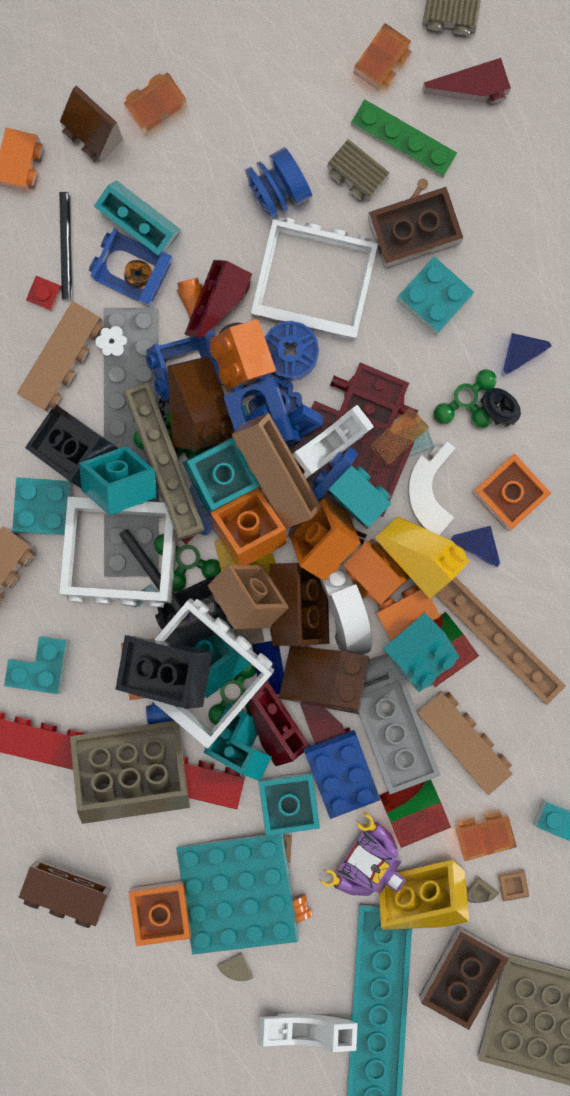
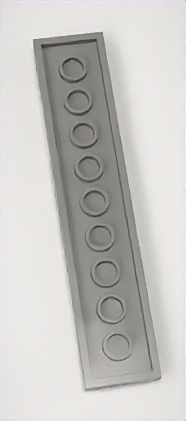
(121, 373)

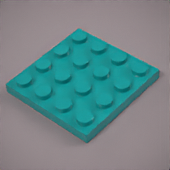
(238, 893)

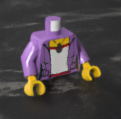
(369, 863)

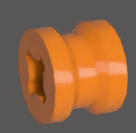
(302, 912)

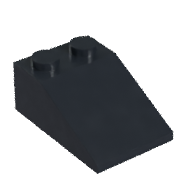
(65, 443)
(164, 672)

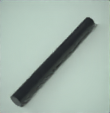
(65, 245)
(148, 567)

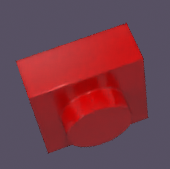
(43, 293)

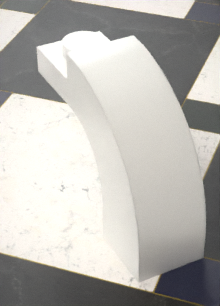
(334, 439)
(420, 493)
(349, 612)
(308, 1029)

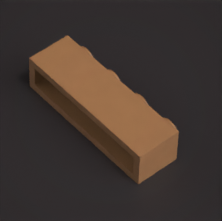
(60, 356)
(276, 470)
(464, 742)

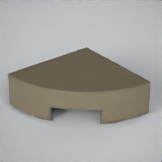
(480, 891)
(235, 968)

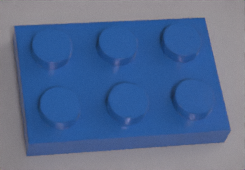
(342, 774)

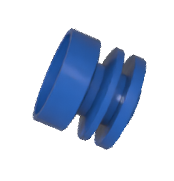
(278, 183)
(291, 367)

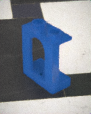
(117, 242)
(158, 353)
(269, 387)

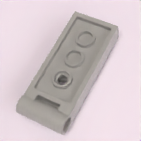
(397, 735)

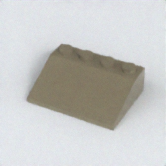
(129, 772)

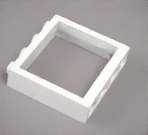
(314, 233)
(127, 597)
(241, 645)

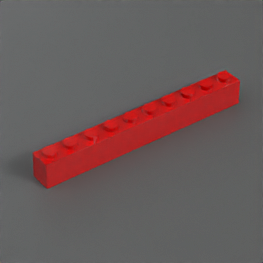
(54, 748)

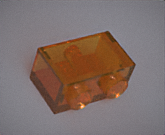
(382, 57)
(154, 102)
(399, 436)
(485, 835)

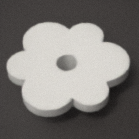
(107, 334)

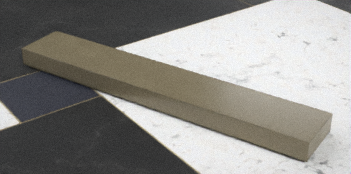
(164, 461)

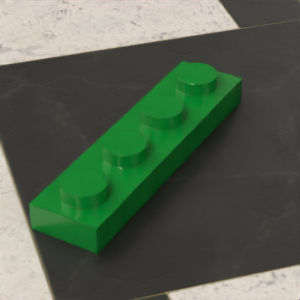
(403, 138)

